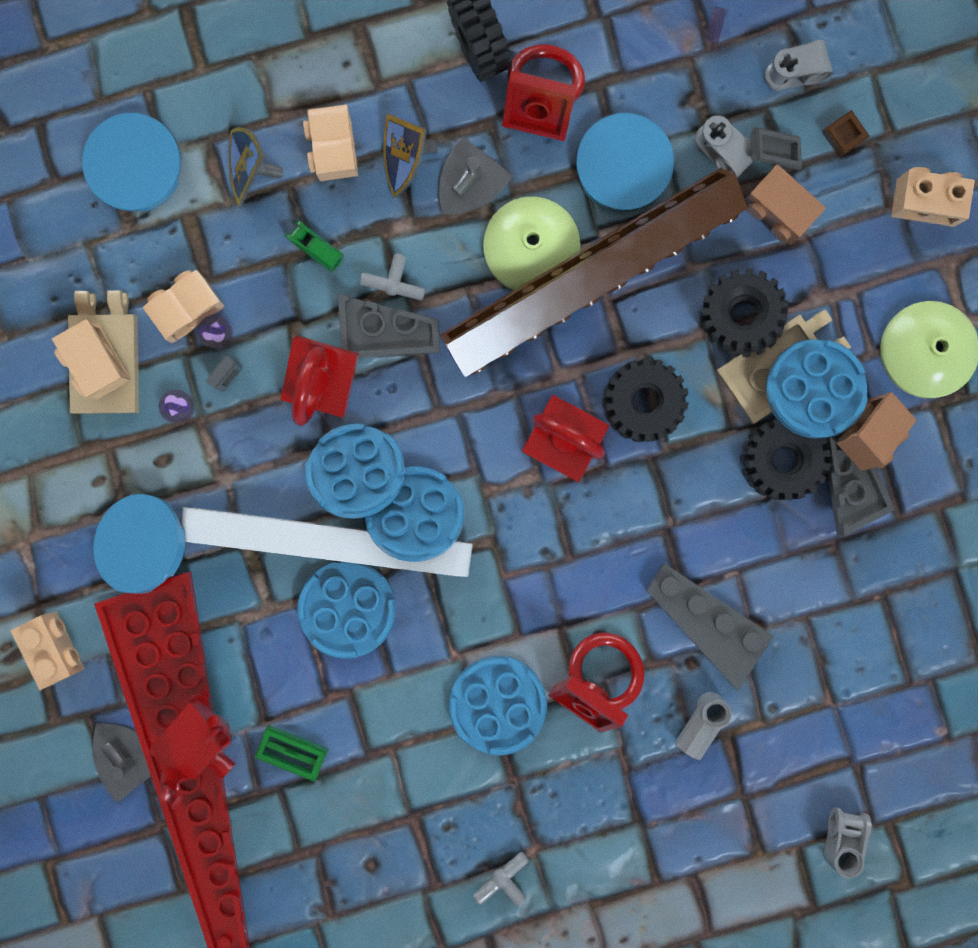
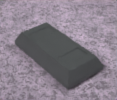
(776, 148)

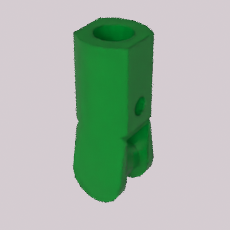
(317, 248)

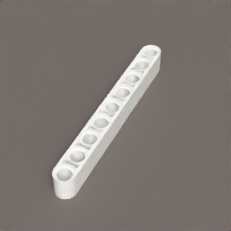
(310, 541)

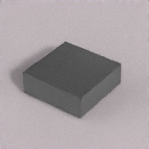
(224, 373)

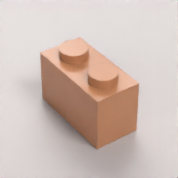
(783, 205)
(877, 432)

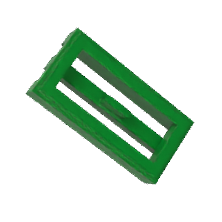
(296, 741)

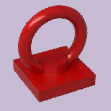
(539, 103)
(318, 379)
(565, 438)
(589, 700)

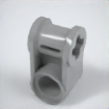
(799, 66)
(728, 149)
(847, 834)

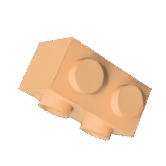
(933, 197)
(90, 359)
(47, 649)

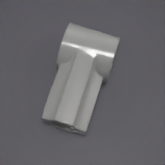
(702, 729)

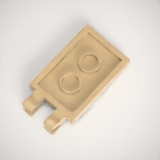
(123, 335)
(748, 375)

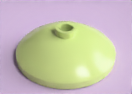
(505, 242)
(911, 352)

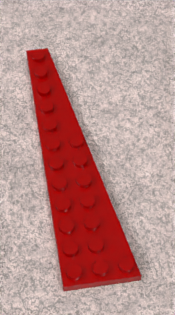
(161, 670)

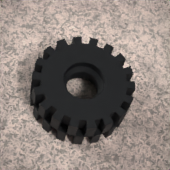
(480, 37)
(740, 289)
(620, 407)
(783, 485)

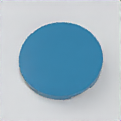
(132, 162)
(624, 162)
(816, 388)
(355, 471)
(421, 519)
(138, 544)
(346, 609)
(498, 705)

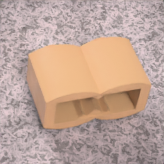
(331, 143)
(183, 305)

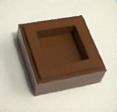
(845, 133)

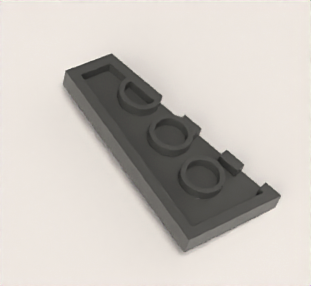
(715, 628)

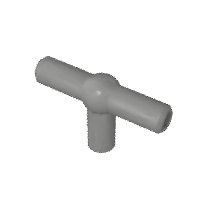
(392, 284)
(502, 879)

